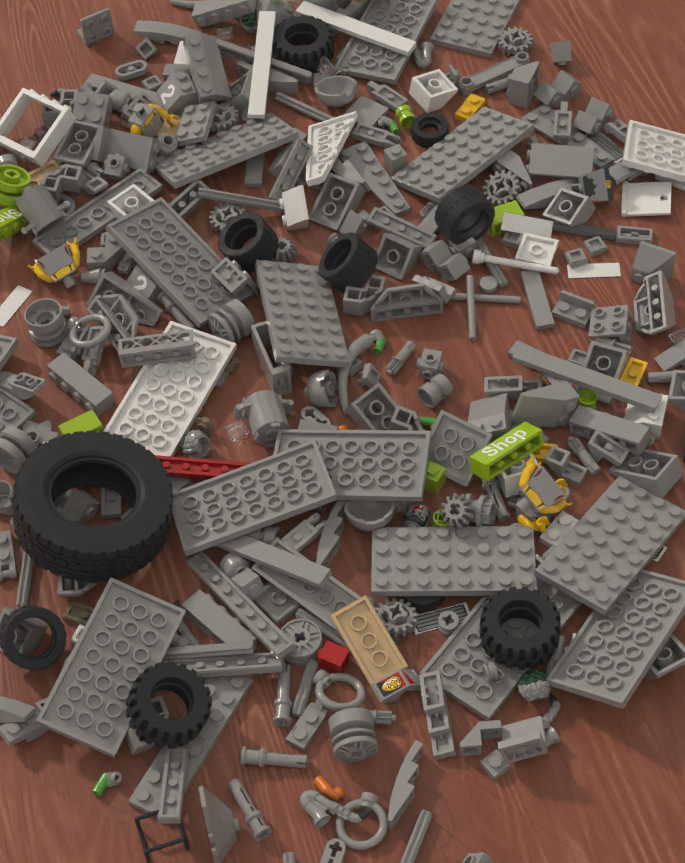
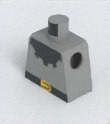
(595, 185)

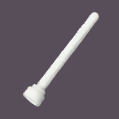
(480, 257)

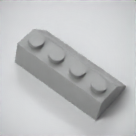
(206, 67)

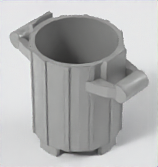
(40, 209)
(265, 415)

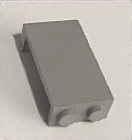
(137, 149)
(559, 160)
(279, 377)

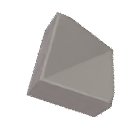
(146, 49)

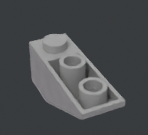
(512, 162)

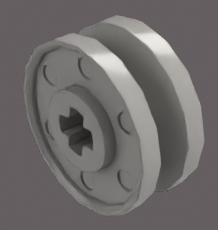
(307, 640)

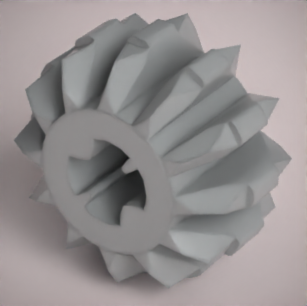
(286, 251)
(450, 510)

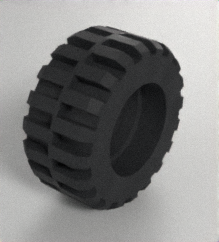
(303, 31)
(520, 651)
(185, 685)

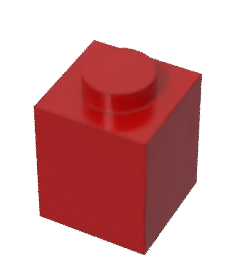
(333, 657)

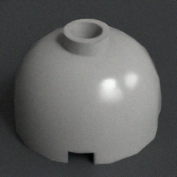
(322, 388)

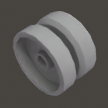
(14, 448)

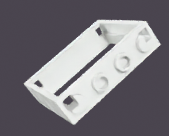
(53, 135)

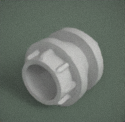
(484, 511)

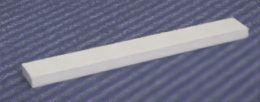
(358, 29)
(261, 64)

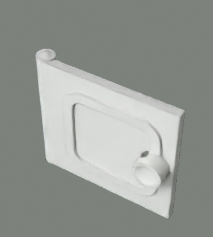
(644, 199)

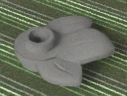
(39, 432)

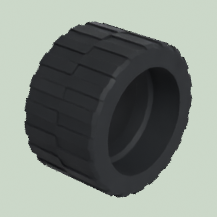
(464, 214)
(241, 230)
(348, 262)
(55, 648)

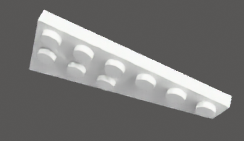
(327, 142)

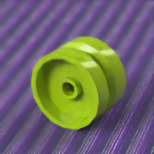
(12, 182)

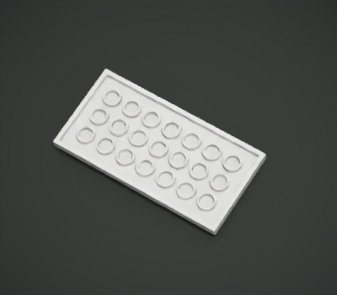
(171, 394)

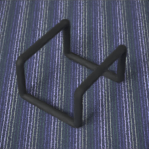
(148, 850)

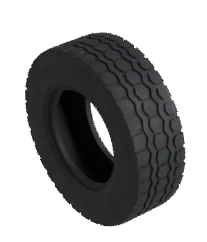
(84, 550)

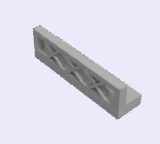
(156, 351)

